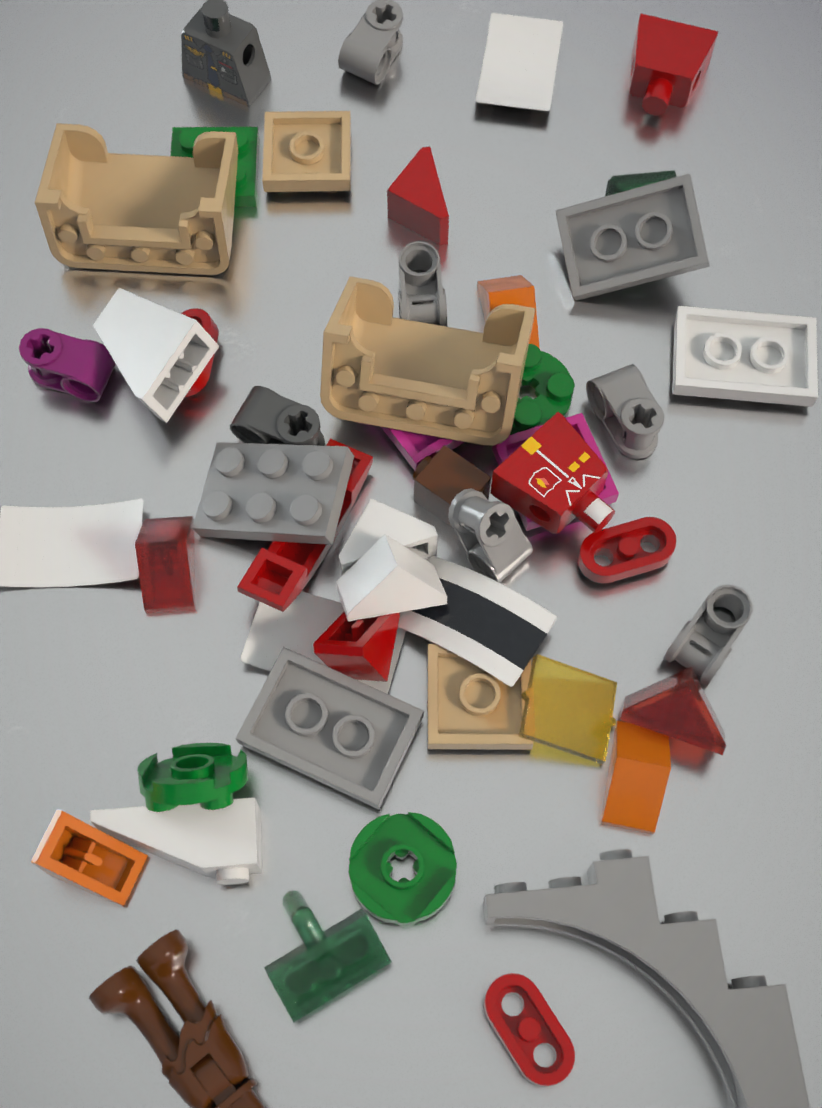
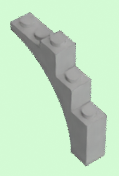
(743, 1026)

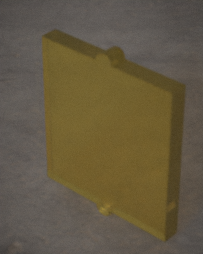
(568, 709)

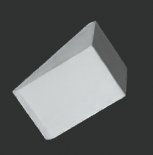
(381, 520)
(389, 582)

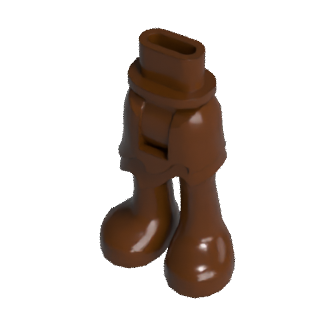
(204, 1060)

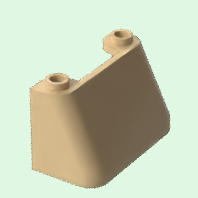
(136, 207)
(420, 372)

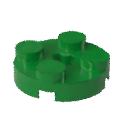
(552, 388)
(195, 775)
(402, 900)

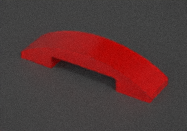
(286, 567)

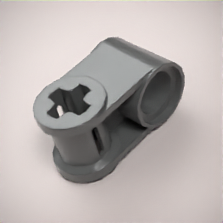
(276, 420)

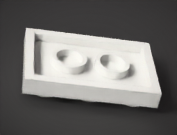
(745, 356)

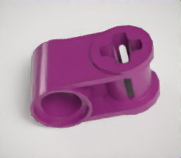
(67, 363)

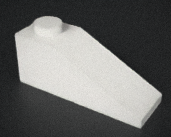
(209, 842)

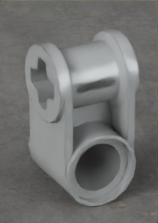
(373, 42)
(421, 294)
(627, 410)
(488, 534)
(706, 638)

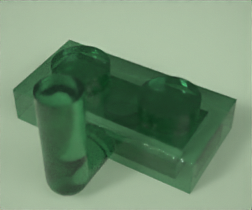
(326, 960)

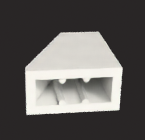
(154, 349)

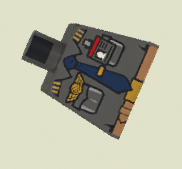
(224, 54)

